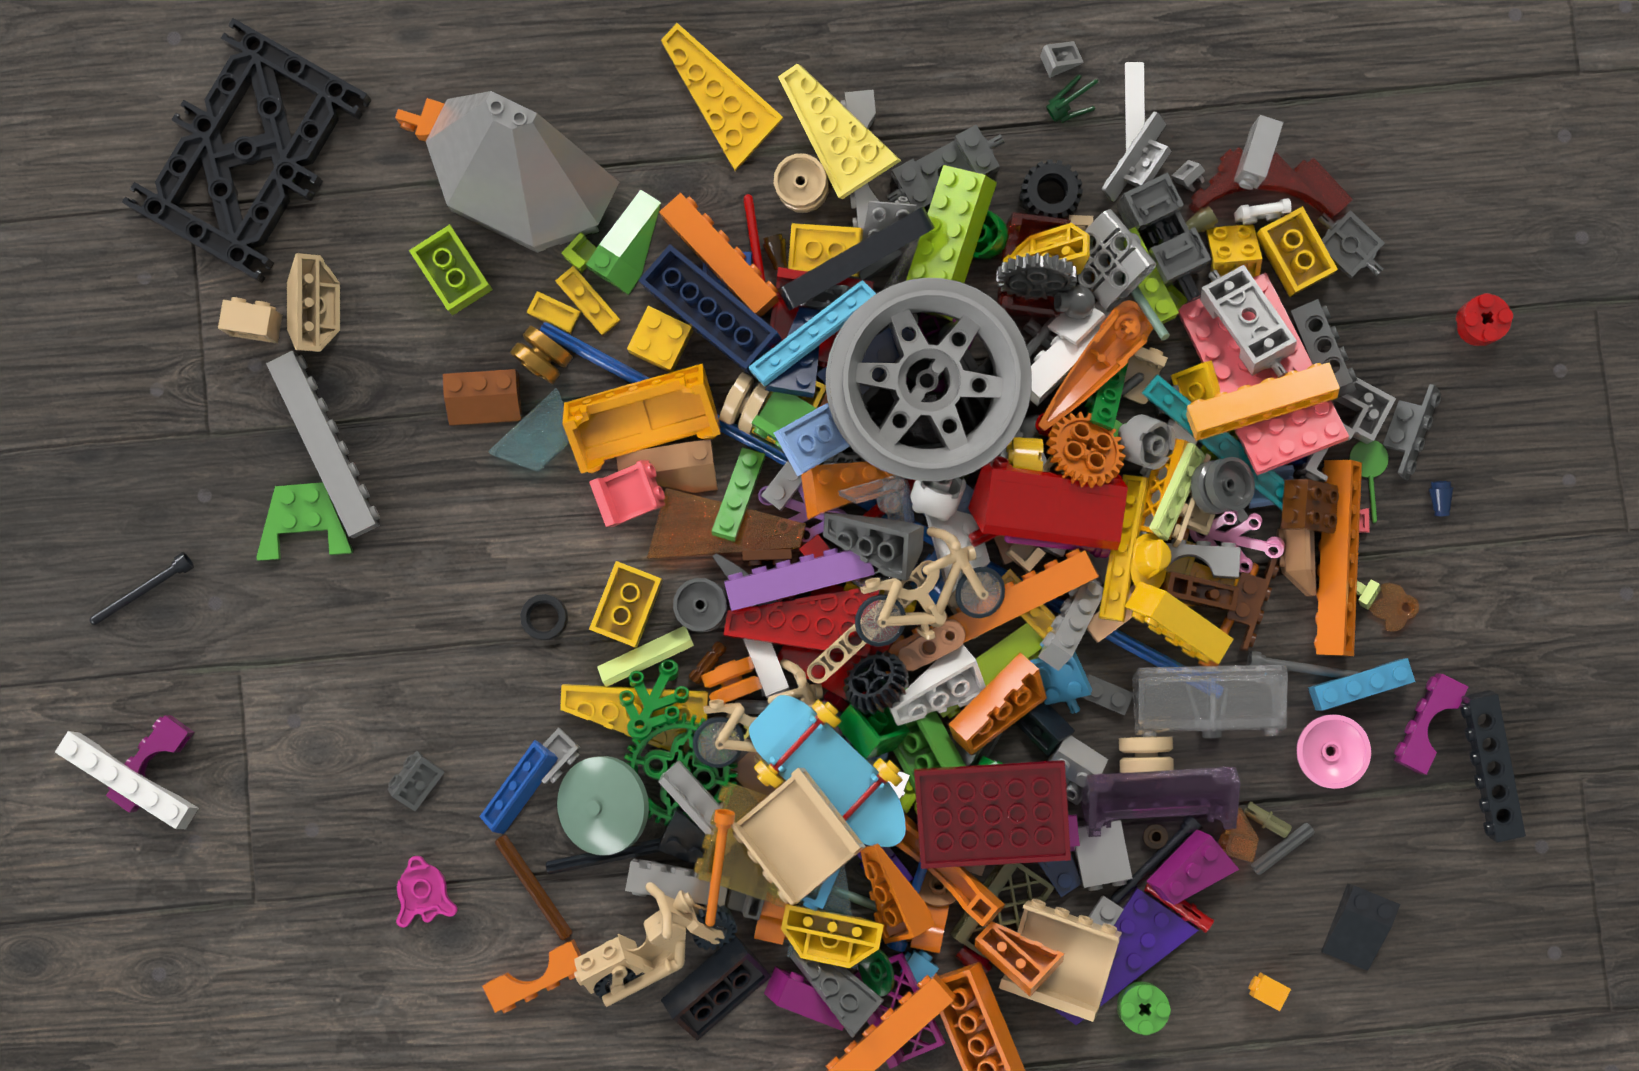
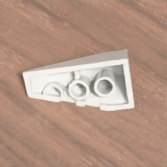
(945, 683)

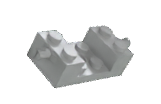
(1262, 340)

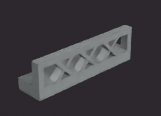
(690, 795)

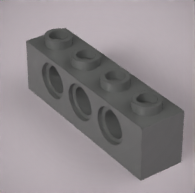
(1306, 319)

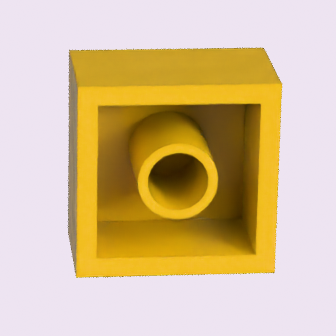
(660, 339)

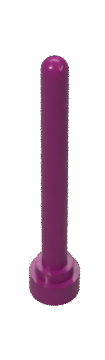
(1096, 552)

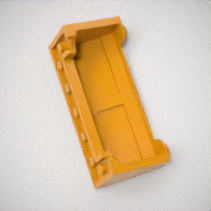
(640, 416)

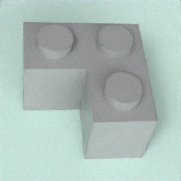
(1370, 407)

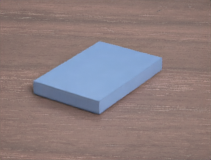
(811, 440)

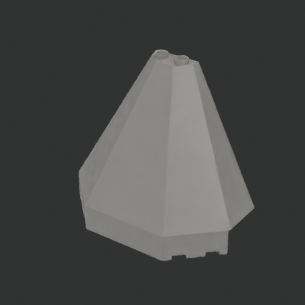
(516, 172)

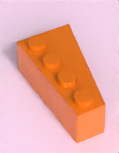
(999, 705)

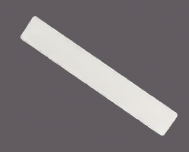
(1134, 100)

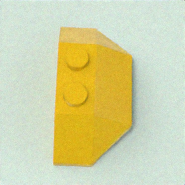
(1066, 241)
(830, 935)

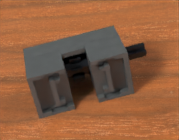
(1175, 248)

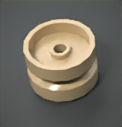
(787, 183)
(743, 402)
(1146, 754)

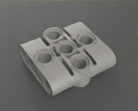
(1132, 261)

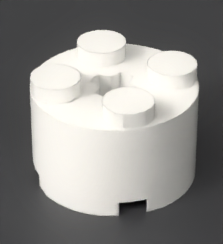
(937, 498)

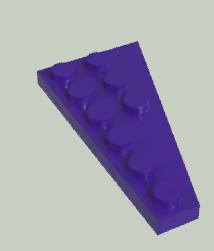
(1146, 938)

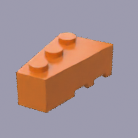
(1018, 957)

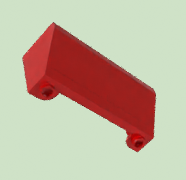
(1048, 506)

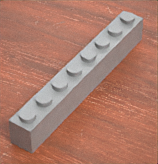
(323, 444)

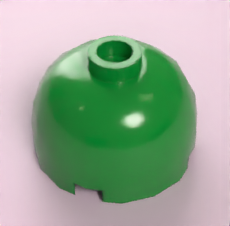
(992, 237)

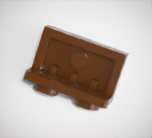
(757, 557)

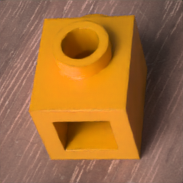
(1268, 991)

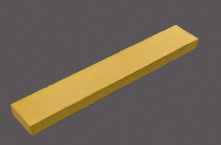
(1118, 572)

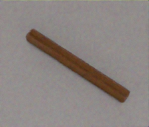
(533, 887)

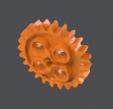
(1084, 443)

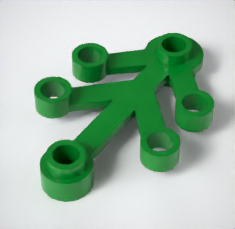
(652, 702)

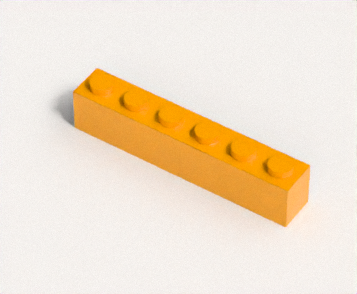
(1262, 401)

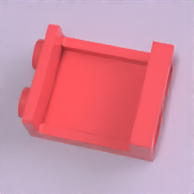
(628, 493)

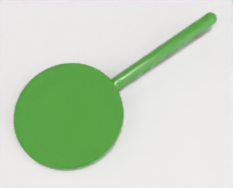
(1374, 462)

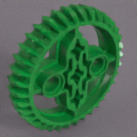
(665, 756)

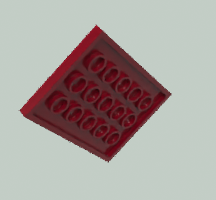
(992, 814)

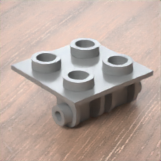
(883, 214)

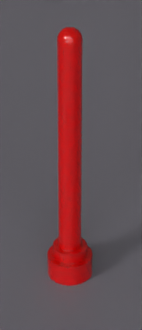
(753, 234)

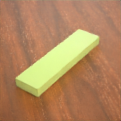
(1176, 492)
(645, 656)

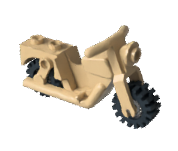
(616, 963)

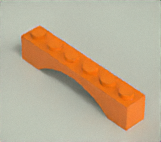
(968, 890)

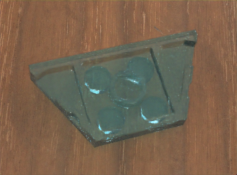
(536, 436)

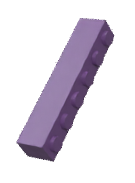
(795, 578)

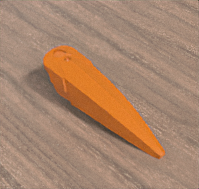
(1107, 353)

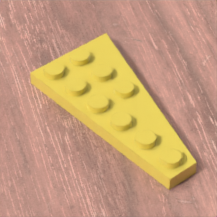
(842, 143)

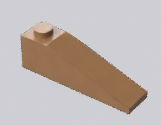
(679, 466)

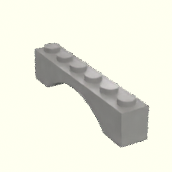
(862, 106)

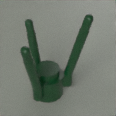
(1059, 108)

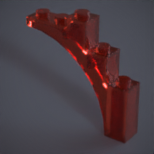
(1309, 184)

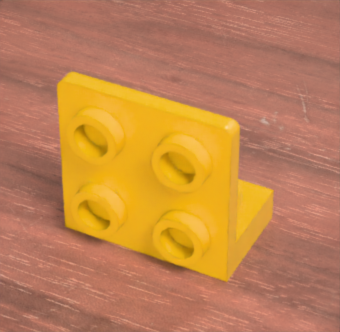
(1233, 248)

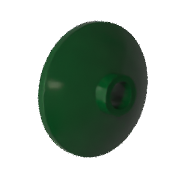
(877, 973)

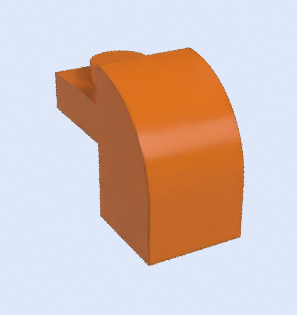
(423, 123)

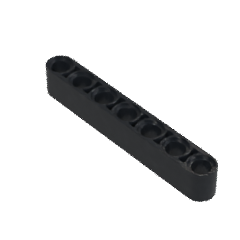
(856, 258)

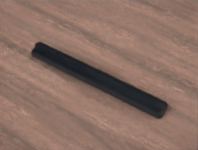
(590, 859)

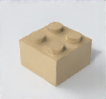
(249, 320)

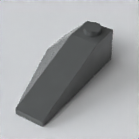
(882, 542)

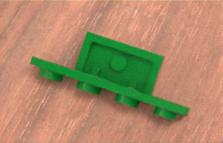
(1105, 401)

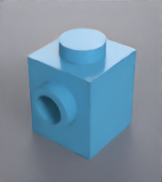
(920, 964)

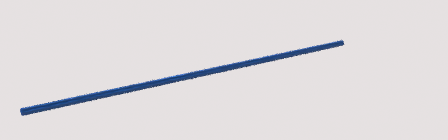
(778, 455)

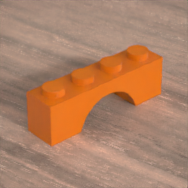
(507, 990)

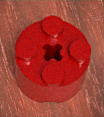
(1497, 319)

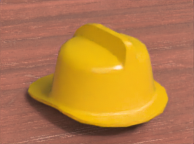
(1150, 560)

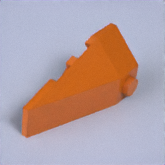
(896, 900)

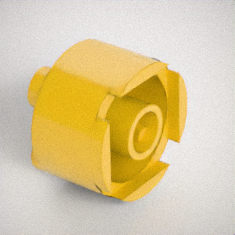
(1025, 453)

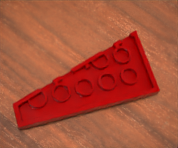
(802, 622)

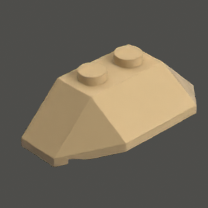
(312, 303)

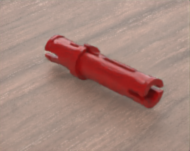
(1187, 910)

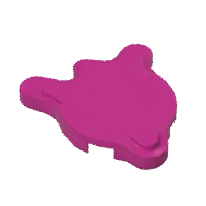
(422, 892)

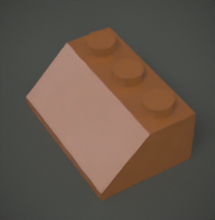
(482, 397)

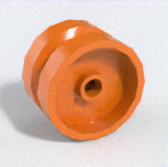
(731, 680)

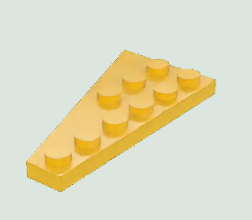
(729, 106)
(603, 706)

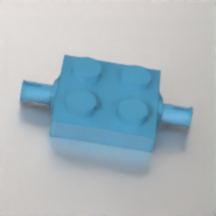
(1064, 684)

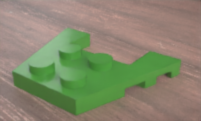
(301, 510)

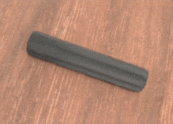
(1282, 848)

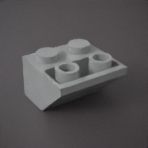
(1079, 763)

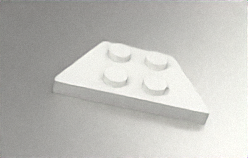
(960, 525)

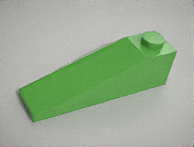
(625, 247)

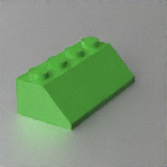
(927, 747)

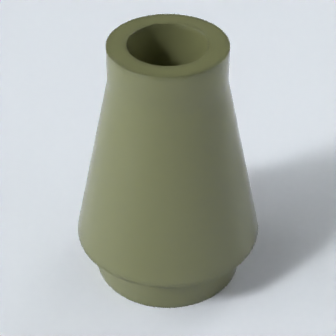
(1202, 220)

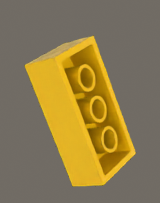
(1178, 623)

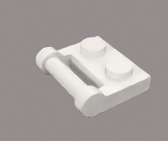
(1270, 211)

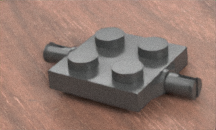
(1351, 244)

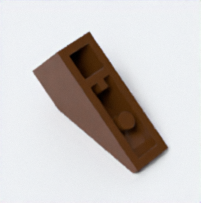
(1200, 591)

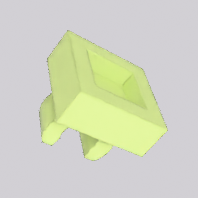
(1367, 593)

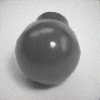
(1076, 302)

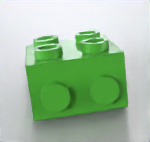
(779, 412)

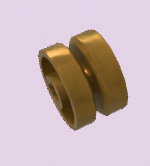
(539, 357)

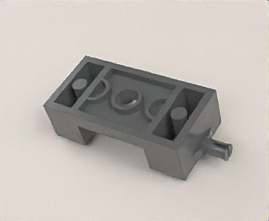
(967, 152)

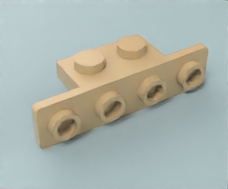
(1192, 518)

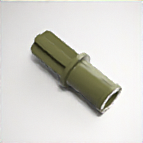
(1267, 820)

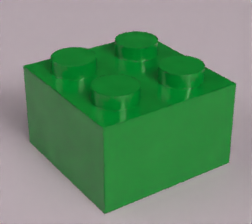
(872, 733)

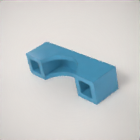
(1361, 684)

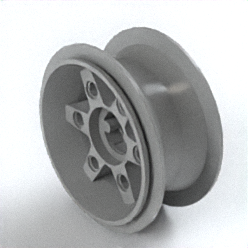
(974, 315)

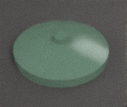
(602, 805)

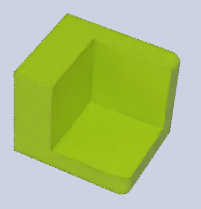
(579, 252)

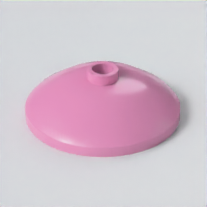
(1350, 752)

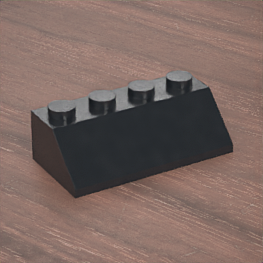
(715, 988)

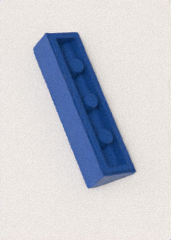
(518, 787)

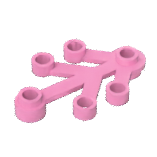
(1234, 536)

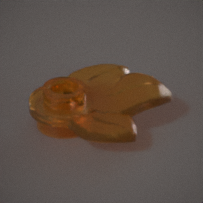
(1391, 607)

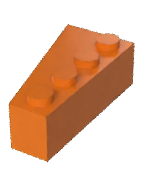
(824, 482)

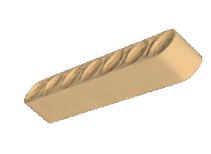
(843, 642)

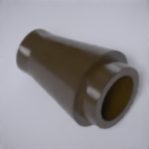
(776, 250)

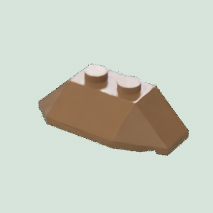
(1298, 559)

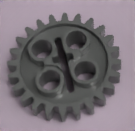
(1036, 276)

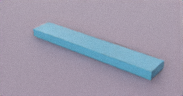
(810, 334)

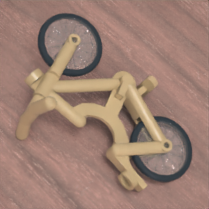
(977, 594)
(721, 740)

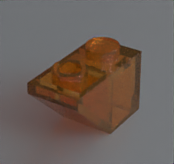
(1240, 842)

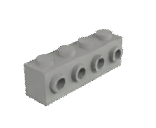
(1071, 624)

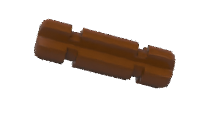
(707, 662)

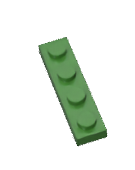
(738, 494)

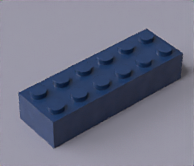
(709, 308)

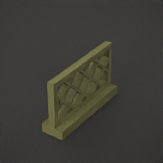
(996, 883)

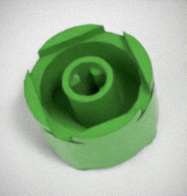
(1139, 1021)

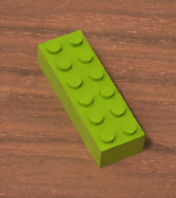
(958, 218)

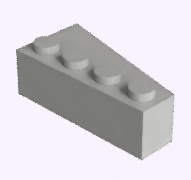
(670, 880)

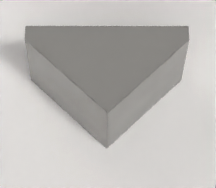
(1060, 57)

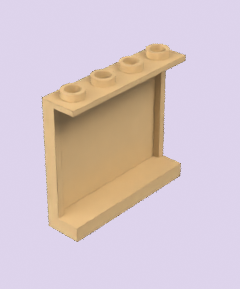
(797, 837)
(1088, 958)

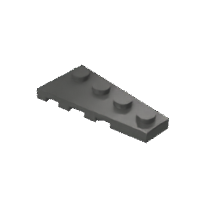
(841, 991)

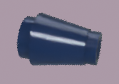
(1441, 497)

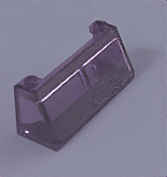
(1161, 795)

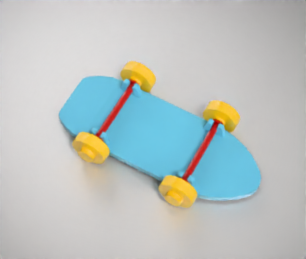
(796, 737)

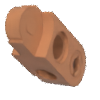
(915, 656)

